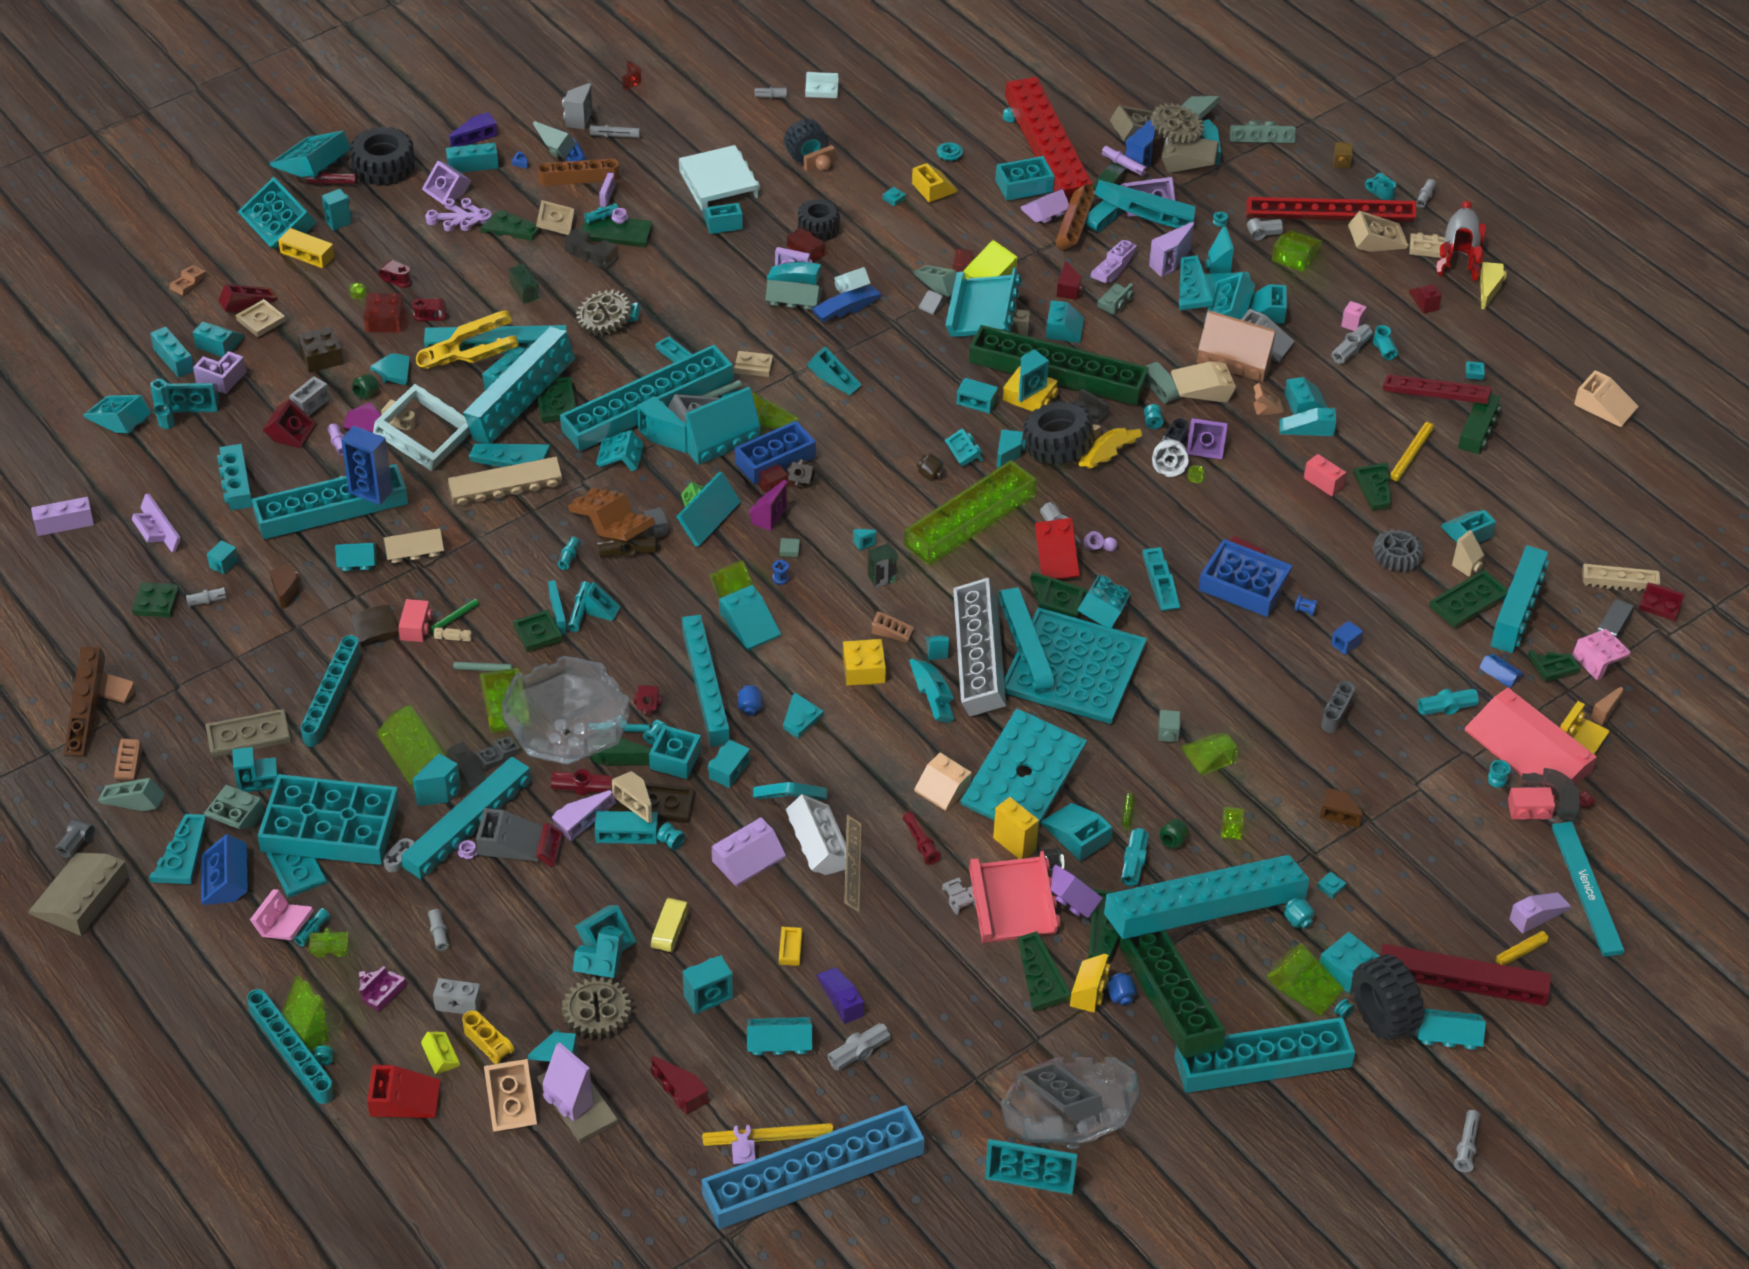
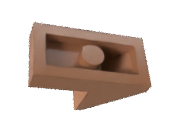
(1266, 401)

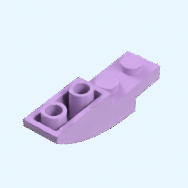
(1115, 262)

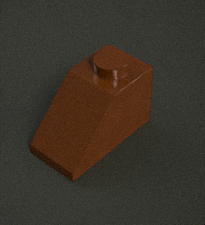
(285, 584)
(1340, 808)

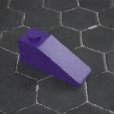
(474, 130)
(842, 995)

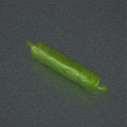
(1127, 811)

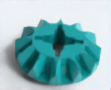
(955, 149)

